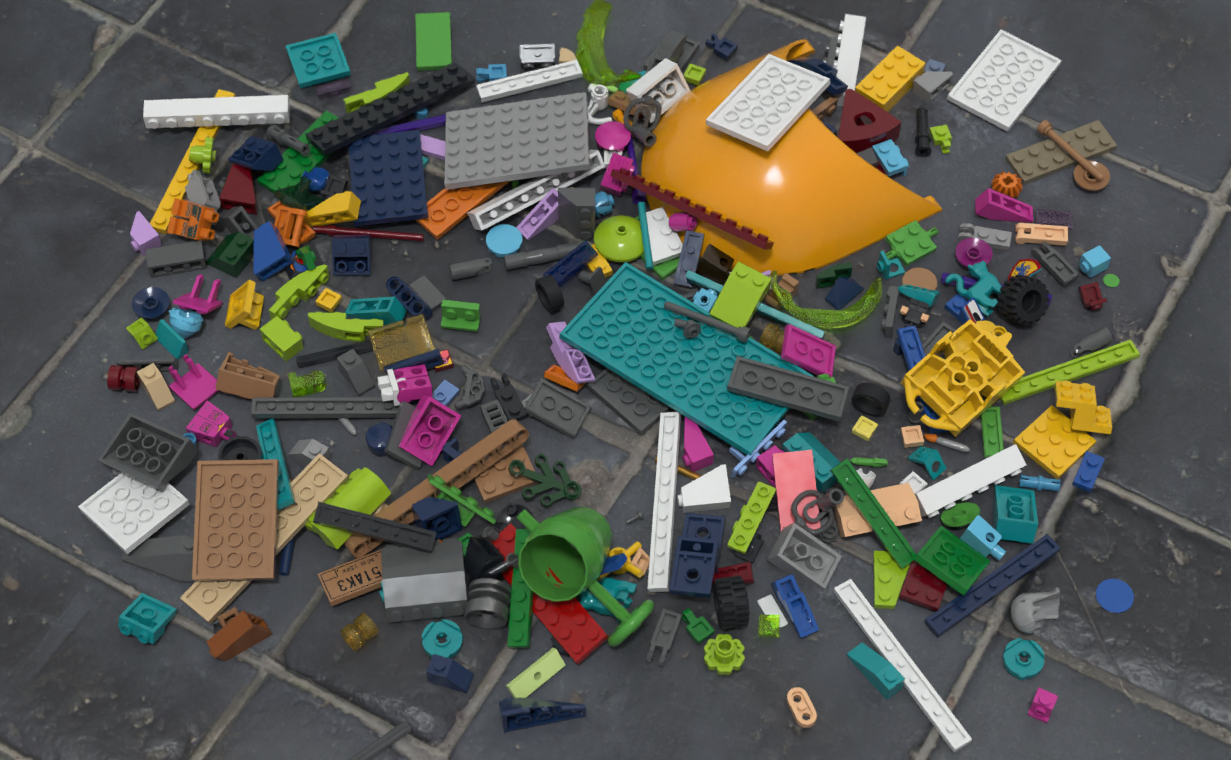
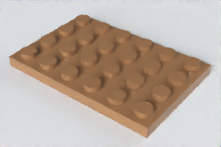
(235, 520)

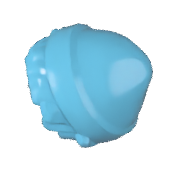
(185, 321)

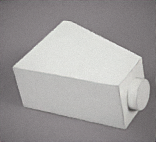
(706, 492)

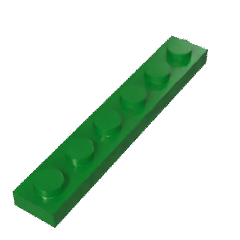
(873, 513)
(521, 602)

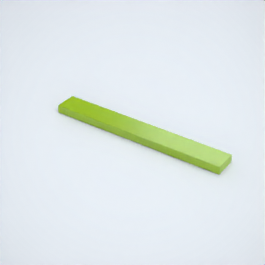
(1071, 371)

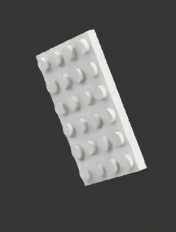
(1004, 80)
(768, 102)

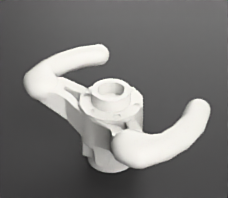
(599, 101)

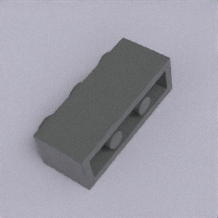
(175, 259)

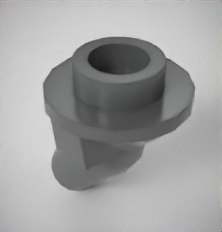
(691, 328)

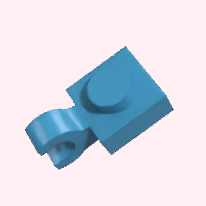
(494, 72)

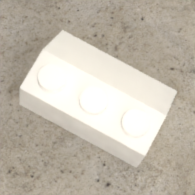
(662, 83)

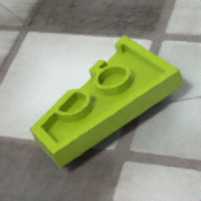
(887, 580)

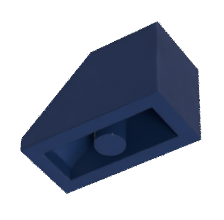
(449, 674)

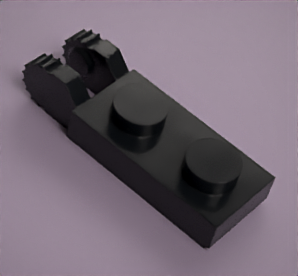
(508, 399)

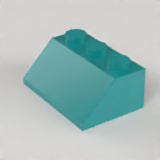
(822, 458)

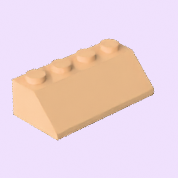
(896, 500)

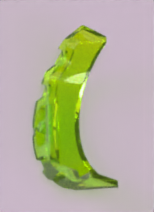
(591, 48)
(830, 318)

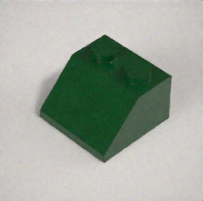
(232, 254)

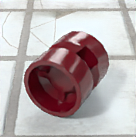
(123, 378)

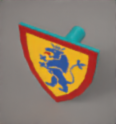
(1025, 267)

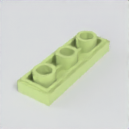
(544, 668)

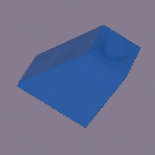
(269, 251)

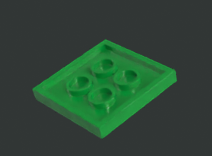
(952, 560)

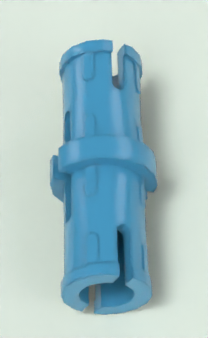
(1039, 483)

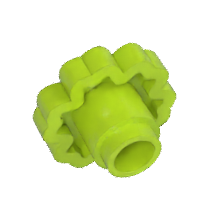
(203, 155)
(724, 654)

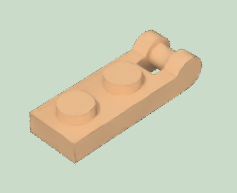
(1041, 233)

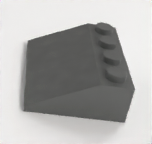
(148, 451)

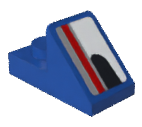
(964, 310)

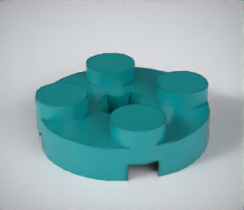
(439, 630)
(1020, 669)

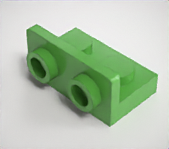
(460, 315)

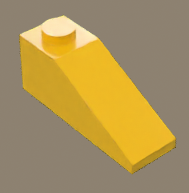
(336, 209)

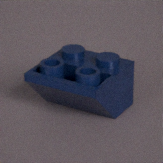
(257, 155)
(351, 254)

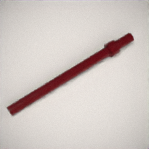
(332, 230)

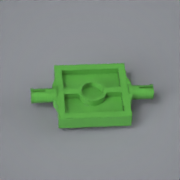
(911, 243)

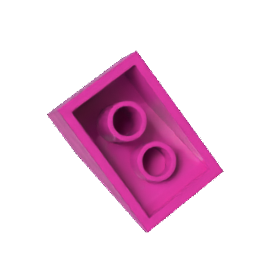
(428, 429)

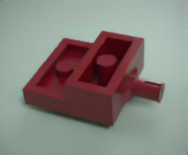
(923, 587)

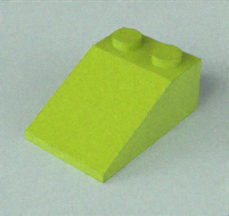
(740, 296)

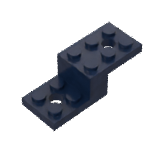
(697, 555)

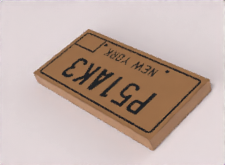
(352, 578)

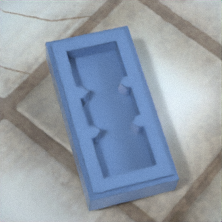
(445, 393)

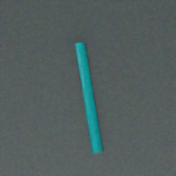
(645, 236)

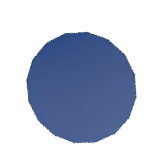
(1114, 595)

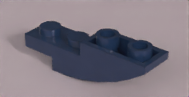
(836, 85)

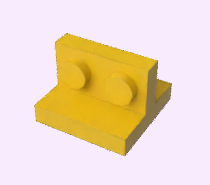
(244, 307)

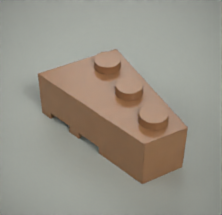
(245, 380)

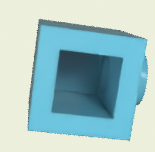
(1094, 261)

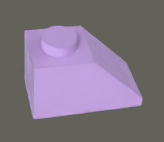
(143, 235)

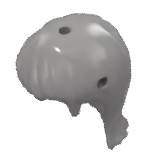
(1034, 607)

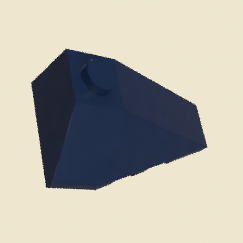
(528, 713)

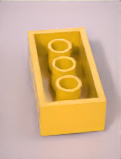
(891, 78)

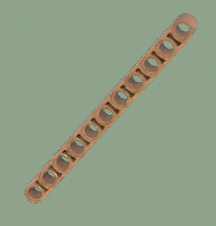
(455, 474)

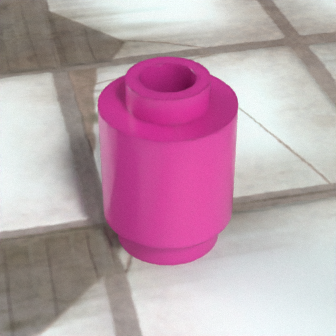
(682, 222)

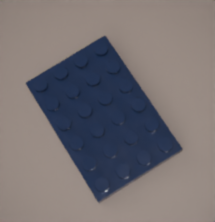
(388, 177)

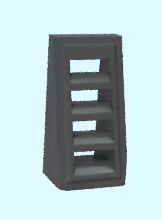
(490, 411)

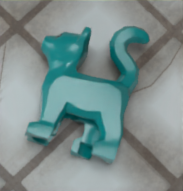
(981, 290)
(617, 588)

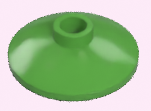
(960, 514)

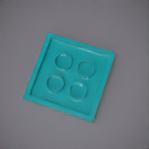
(318, 60)

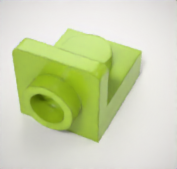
(142, 333)

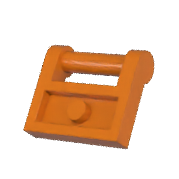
(284, 223)

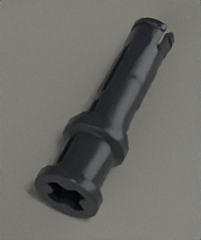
(922, 138)

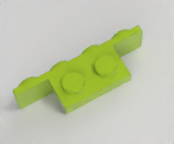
(751, 517)

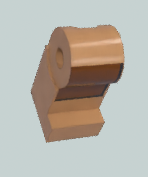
(788, 283)

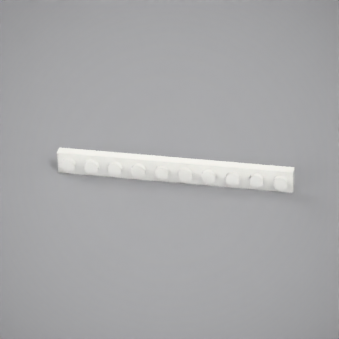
(664, 502)
(892, 651)

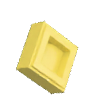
(864, 428)

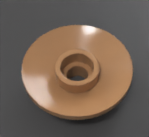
(1087, 180)

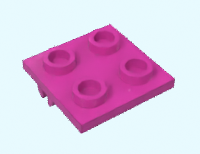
(193, 301)
(195, 385)

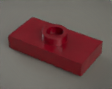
(744, 570)

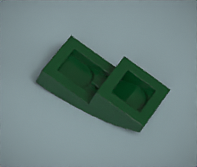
(827, 277)

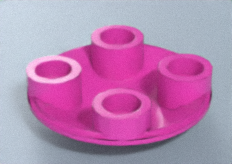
(612, 136)

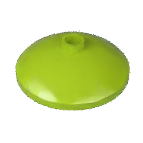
(619, 245)

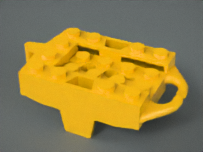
(964, 350)

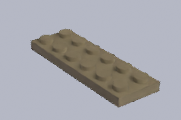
(1049, 158)

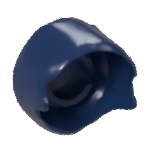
(377, 438)

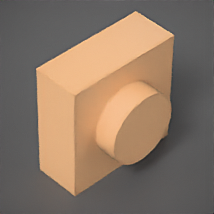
(912, 436)

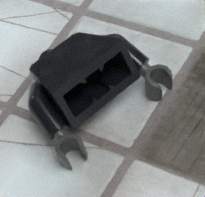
(484, 559)

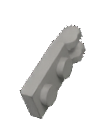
(995, 238)

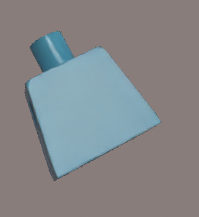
(983, 538)

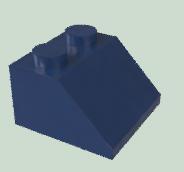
(437, 516)

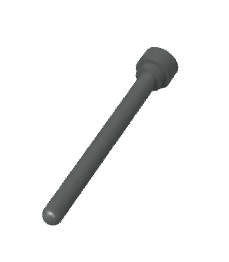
(741, 333)

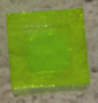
(769, 626)

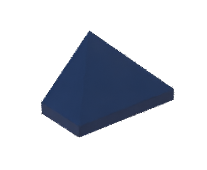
(843, 292)

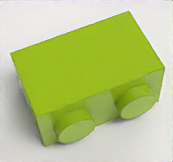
(282, 338)

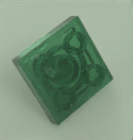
(299, 196)

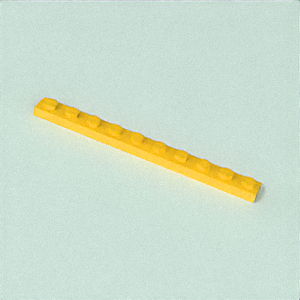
(177, 186)

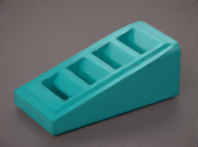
(921, 294)

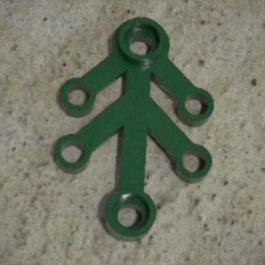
(547, 481)

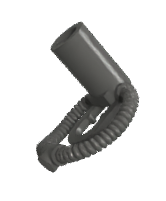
(641, 131)
(826, 503)

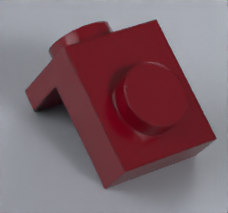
(1091, 296)

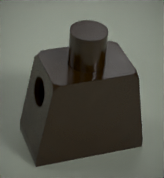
(715, 265)

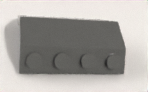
(424, 583)

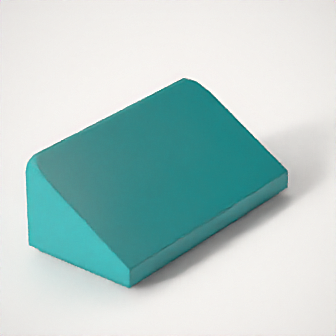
(171, 340)

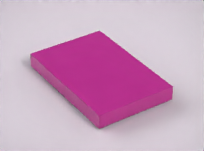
(808, 351)

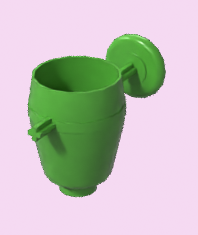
(569, 546)

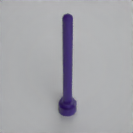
(637, 195)

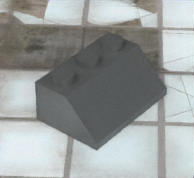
(577, 211)

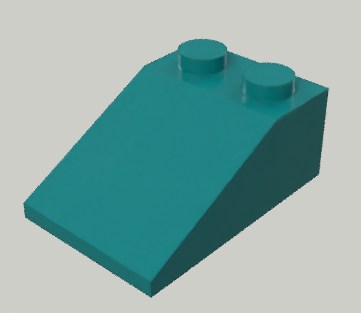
(1015, 514)

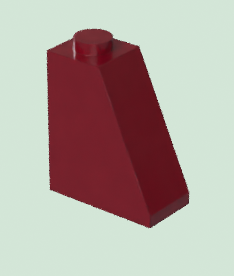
(239, 190)

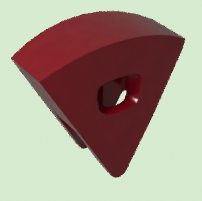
(865, 123)

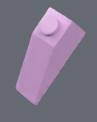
(541, 216)

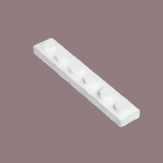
(529, 81)

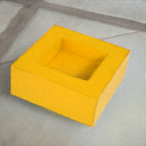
(328, 300)

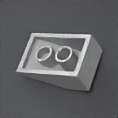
(804, 556)

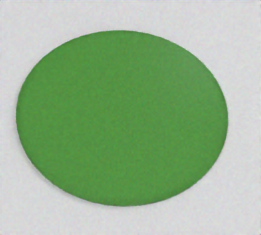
(1111, 280)

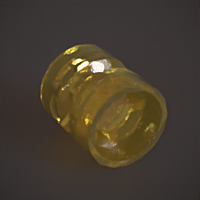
(772, 337)
(365, 628)

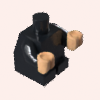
(915, 313)

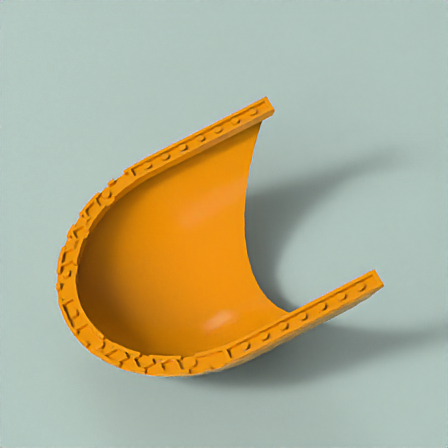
(802, 193)

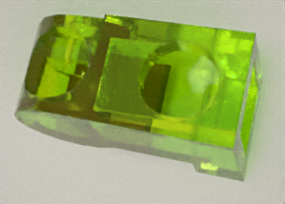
(307, 384)

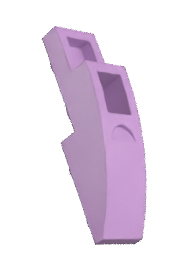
(568, 357)

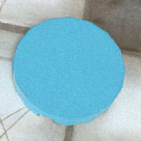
(504, 240)

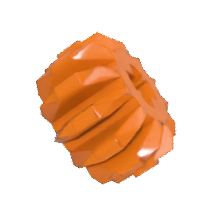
(1007, 184)

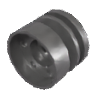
(488, 603)

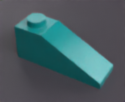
(381, 308)
(877, 670)

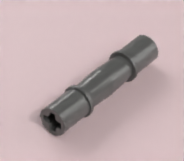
(538, 256)

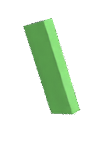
(991, 431)

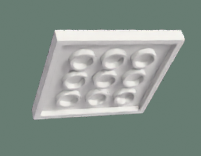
(132, 510)

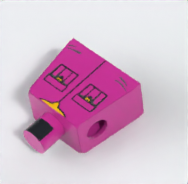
(211, 425)

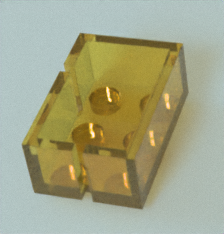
(397, 343)

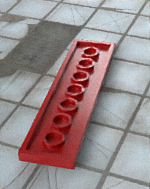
(564, 619)

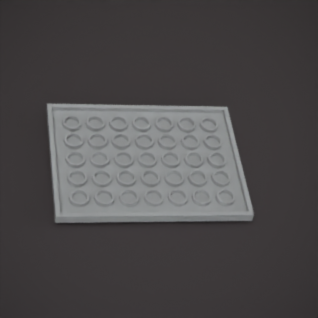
(516, 141)

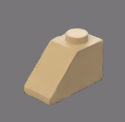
(155, 386)

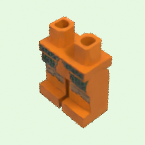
(199, 221)

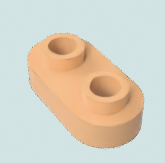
(801, 708)

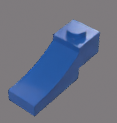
(795, 605)

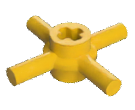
(627, 566)

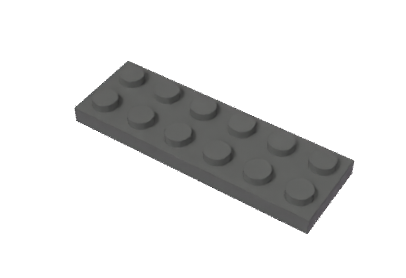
(788, 388)

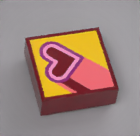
(448, 363)

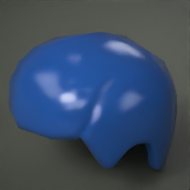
(319, 179)

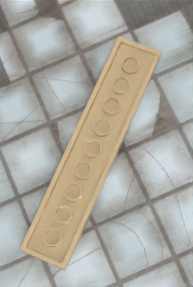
(312, 485)

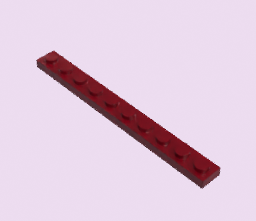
(698, 210)

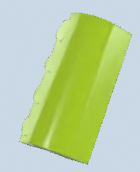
(360, 493)

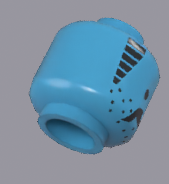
(603, 204)

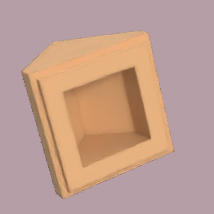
(641, 560)

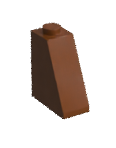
(238, 636)

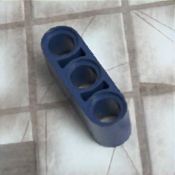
(403, 292)

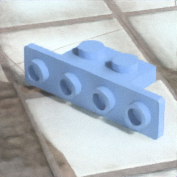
(764, 445)

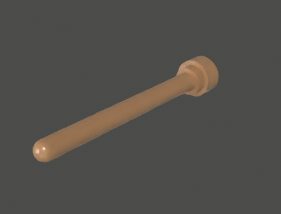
(1045, 128)

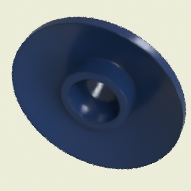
(150, 297)

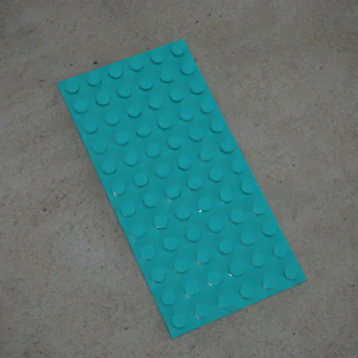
(638, 340)

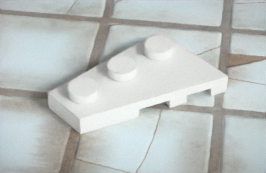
(663, 240)

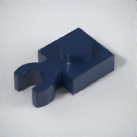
(723, 47)

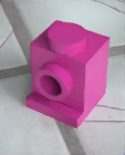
(1042, 705)

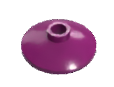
(973, 247)

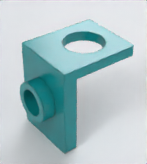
(884, 266)
(927, 457)

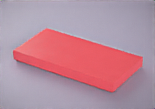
(792, 476)

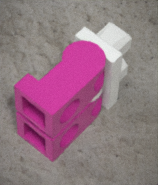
(405, 384)

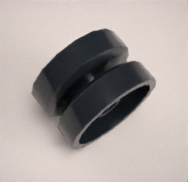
(240, 449)

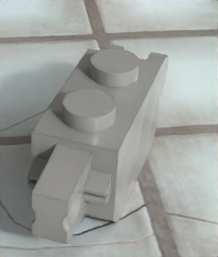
(202, 191)

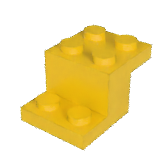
(1083, 407)

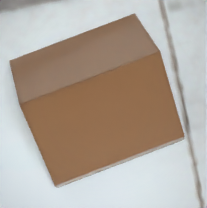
(226, 617)

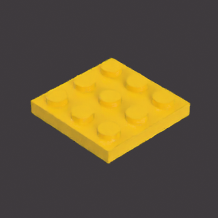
(1053, 442)

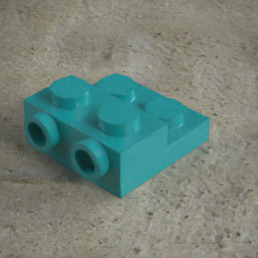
(146, 618)

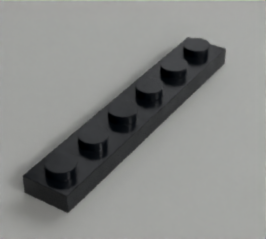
(374, 527)

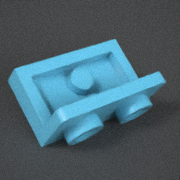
(890, 158)

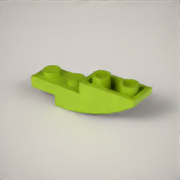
(381, 90)
(302, 286)
(339, 327)

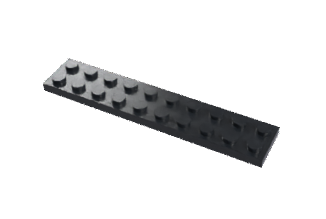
(389, 109)

